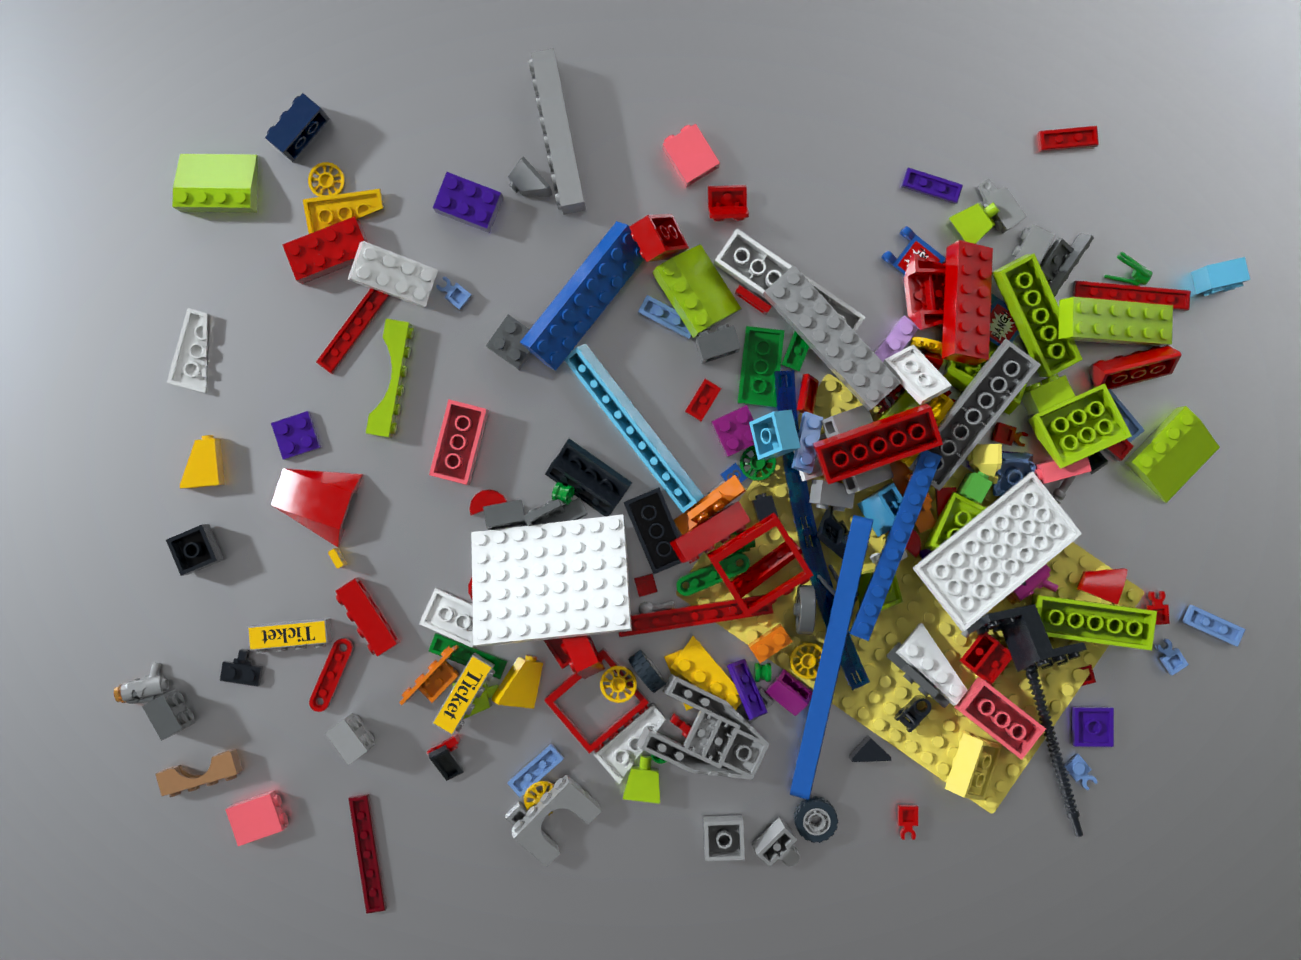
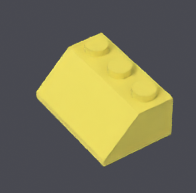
(973, 767)

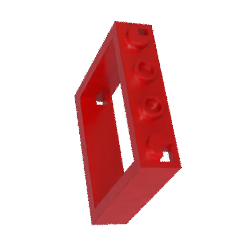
(742, 540)
(613, 730)

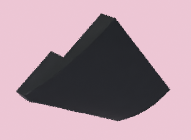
(833, 533)

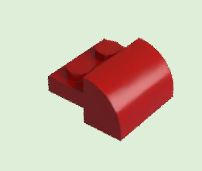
(986, 658)

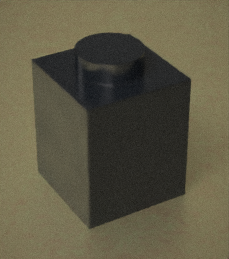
(764, 506)

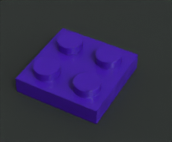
(296, 435)
(1092, 726)

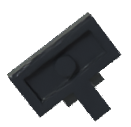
(241, 670)

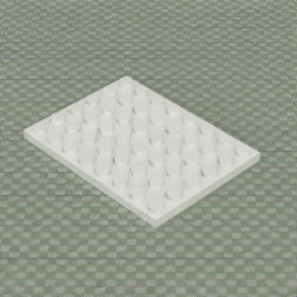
(550, 581)

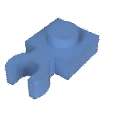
(455, 294)
(1171, 659)
(1079, 770)

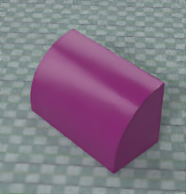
(789, 692)

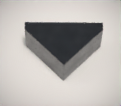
(869, 751)

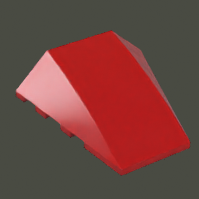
(925, 291)
(317, 500)

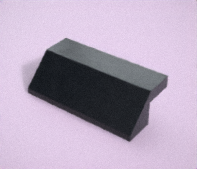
(591, 478)

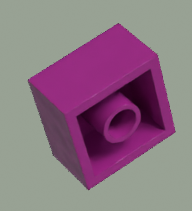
(734, 430)

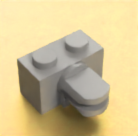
(777, 844)

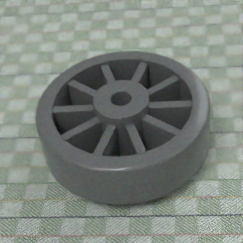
(805, 609)

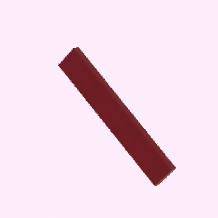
(367, 853)

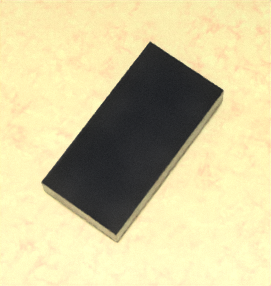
(446, 762)

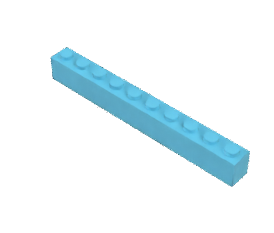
(633, 427)

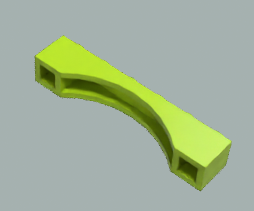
(382, 419)

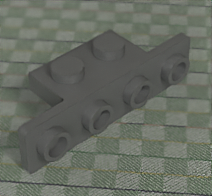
(1062, 259)
(555, 512)
(913, 676)

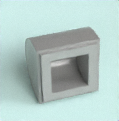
(517, 813)

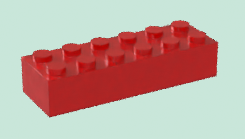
(967, 303)
(878, 443)

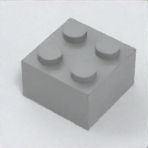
(350, 738)
(723, 838)

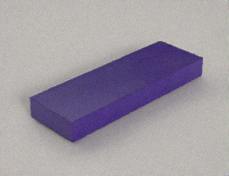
(932, 185)
(747, 689)

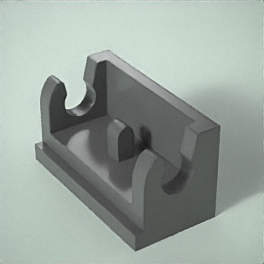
(504, 515)

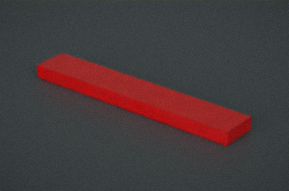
(1177, 298)
(352, 330)

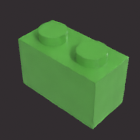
(974, 486)

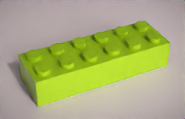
(1035, 314)
(1115, 322)
(1096, 622)

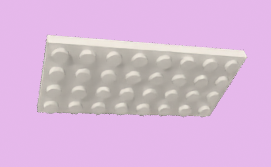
(997, 551)

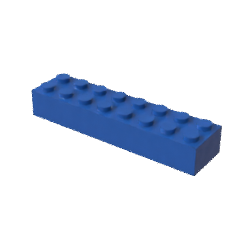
(584, 297)

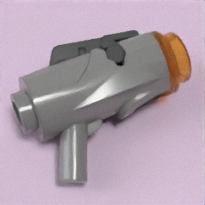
(142, 690)

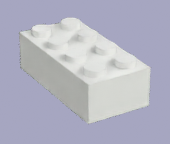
(392, 274)

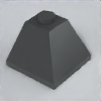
(528, 180)

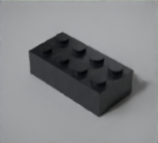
(654, 529)

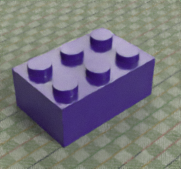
(468, 202)

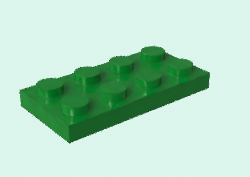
(759, 361)

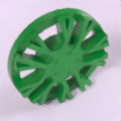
(757, 465)

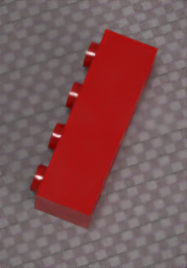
(710, 532)
(367, 617)

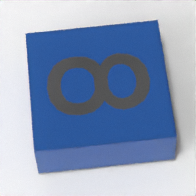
(733, 470)

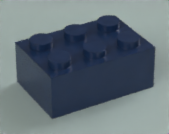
(297, 127)

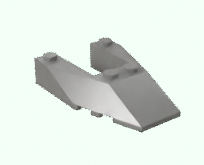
(717, 742)

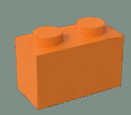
(770, 643)

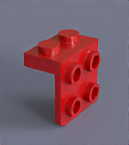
(727, 202)

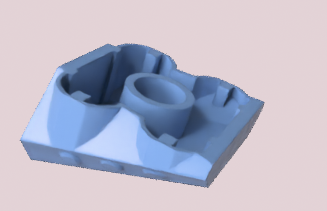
(1013, 469)

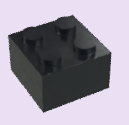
(194, 549)

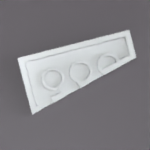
(191, 353)
(927, 659)
(621, 751)

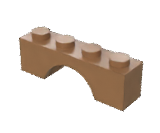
(176, 778)

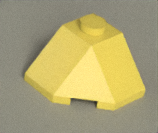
(986, 459)

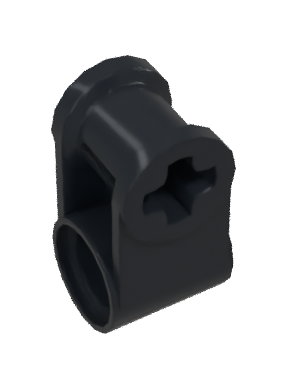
(912, 713)

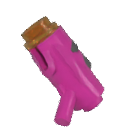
(1037, 580)

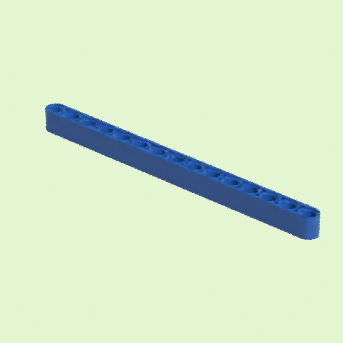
(831, 656)

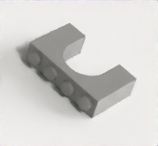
(847, 421)
(564, 795)

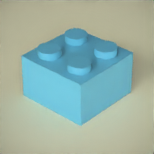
(1220, 276)
(774, 434)

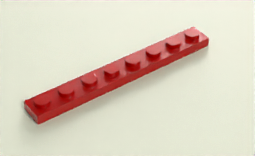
(691, 616)

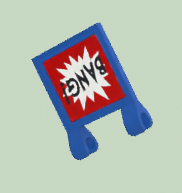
(916, 246)
(1001, 322)

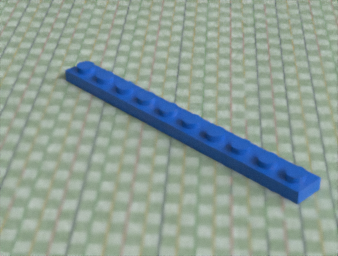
(895, 545)

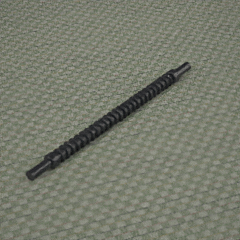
(1072, 812)

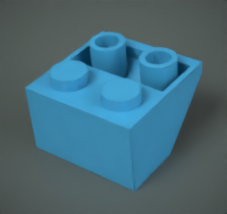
(881, 508)

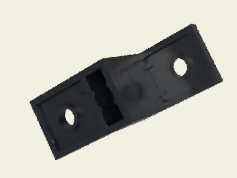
(1026, 638)

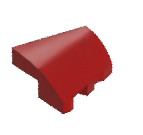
(1104, 584)

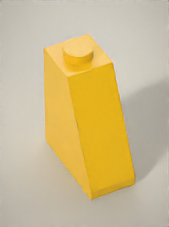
(204, 464)
(520, 684)

